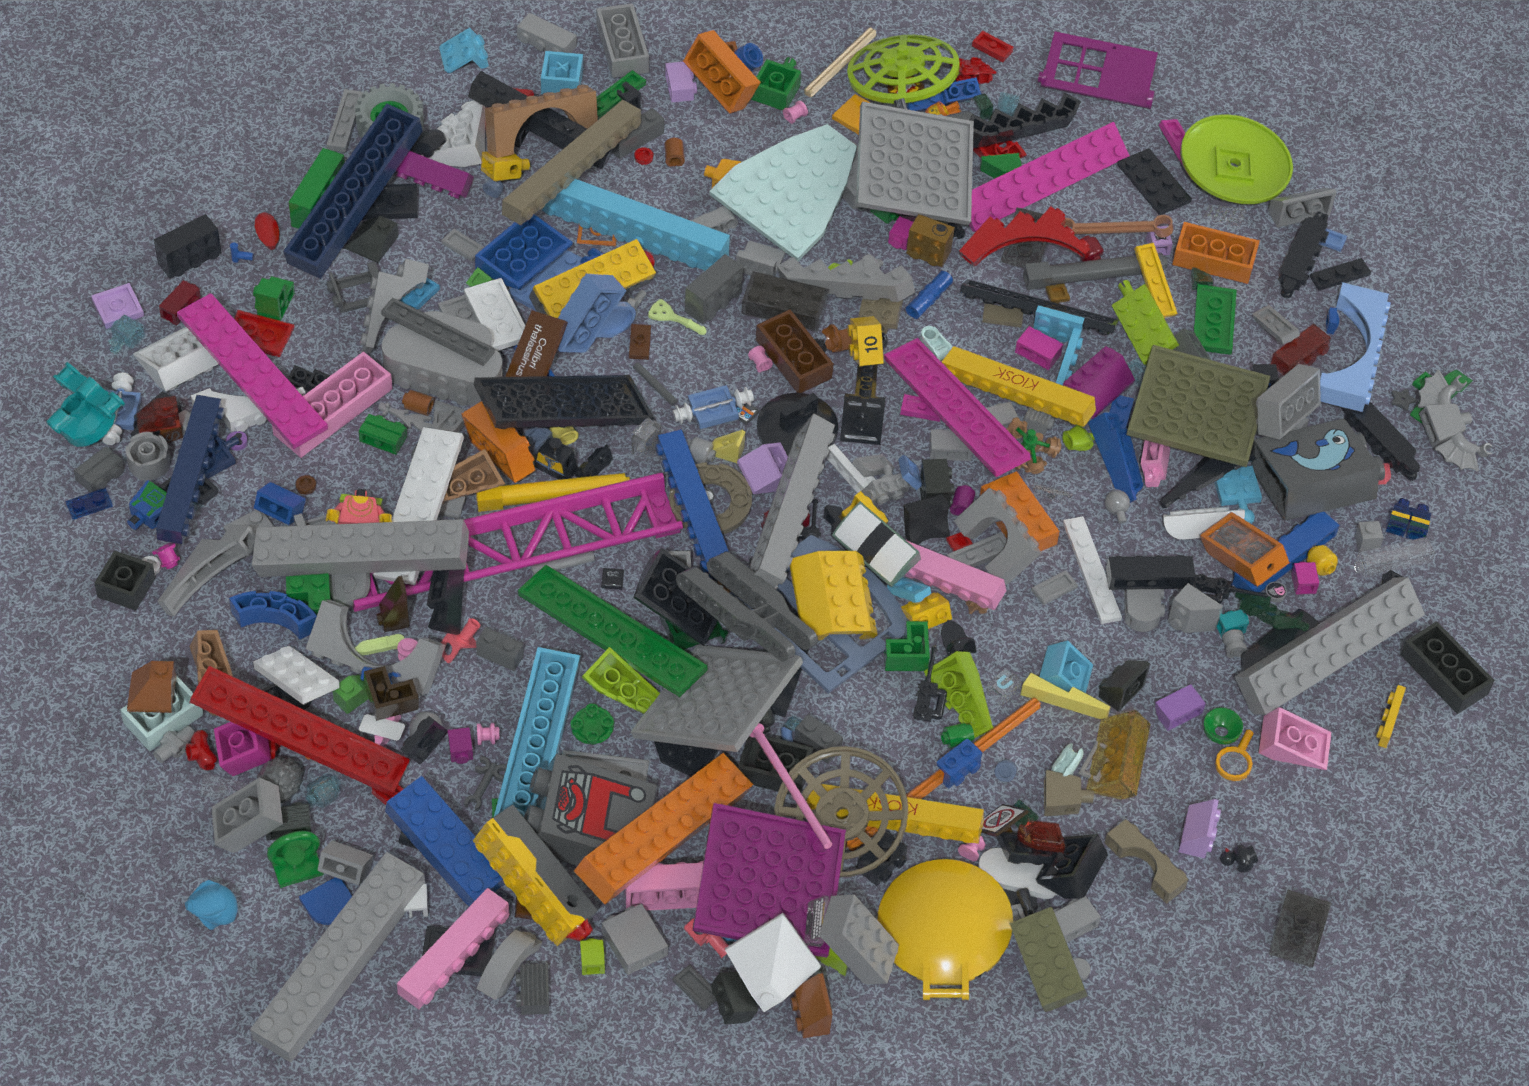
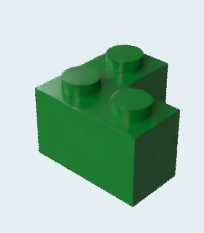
(273, 297)
(309, 589)
(911, 652)

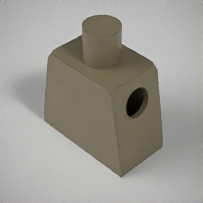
(1064, 794)

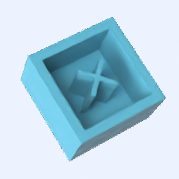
(561, 71)

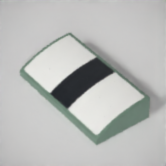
(878, 543)

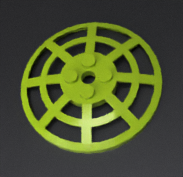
(902, 63)

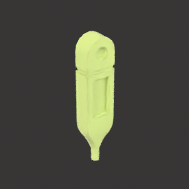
(379, 644)

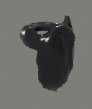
(955, 639)

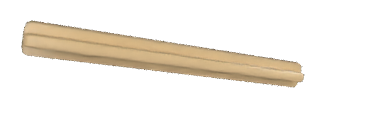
(839, 62)

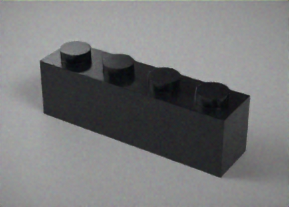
(1150, 572)

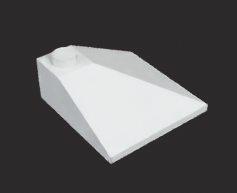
(772, 961)

